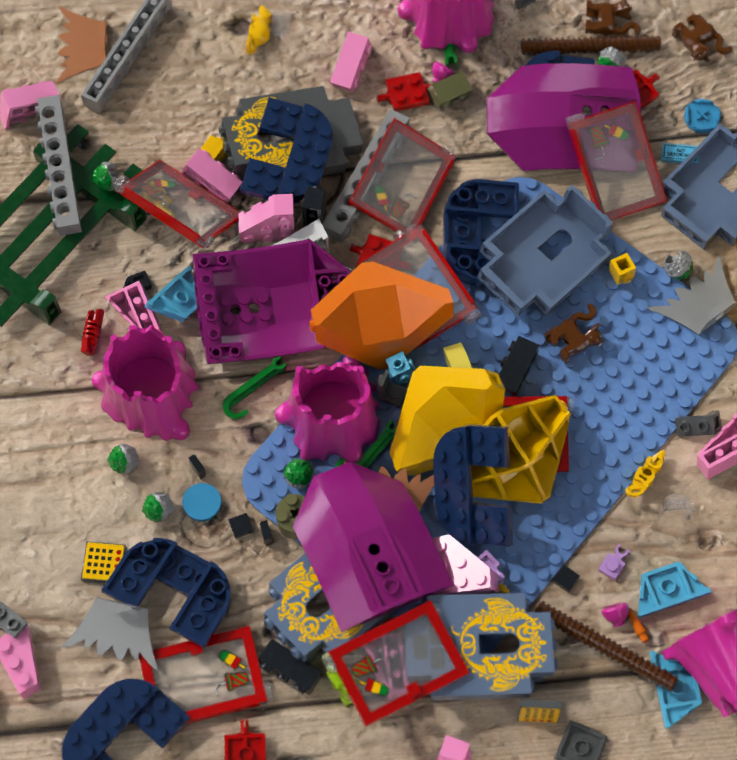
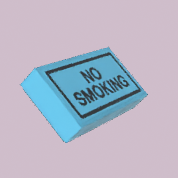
(677, 153)

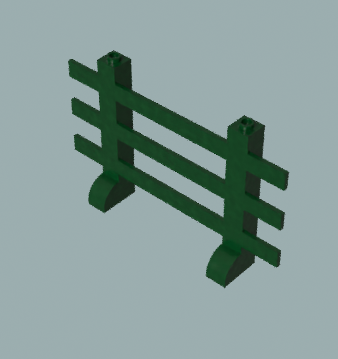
(24, 291)

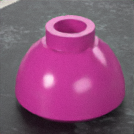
(441, 72)
(616, 613)

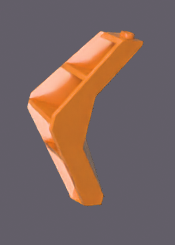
(379, 314)

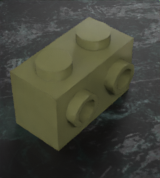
(450, 89)

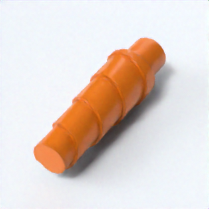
(638, 627)

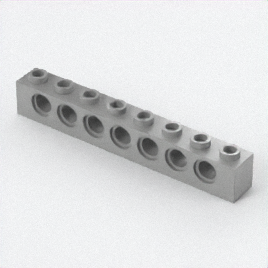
(124, 53)
(71, 222)
(340, 230)

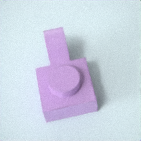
(491, 562)

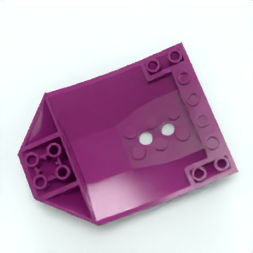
(532, 104)
(278, 278)
(337, 524)

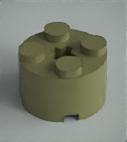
(285, 511)

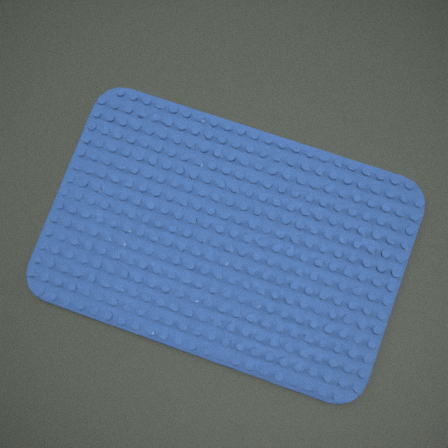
(620, 393)

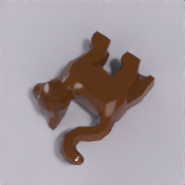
(606, 16)
(701, 34)
(573, 337)

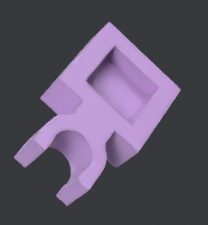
(612, 564)

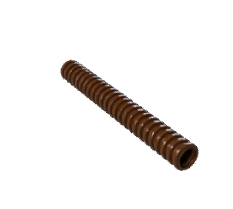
(598, 44)
(610, 648)

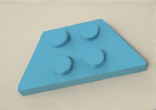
(176, 298)
(668, 588)
(684, 696)

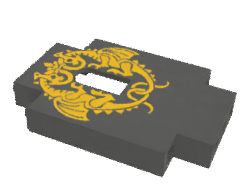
(242, 130)

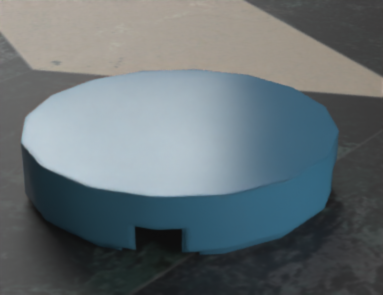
(702, 116)
(201, 502)

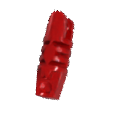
(92, 331)

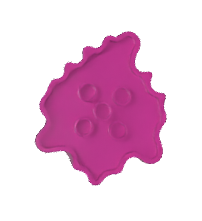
(449, 21)
(147, 383)
(331, 411)
(711, 660)

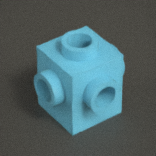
(400, 368)

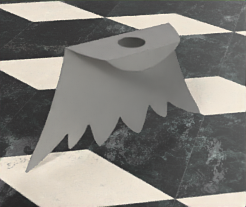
(703, 304)
(116, 625)

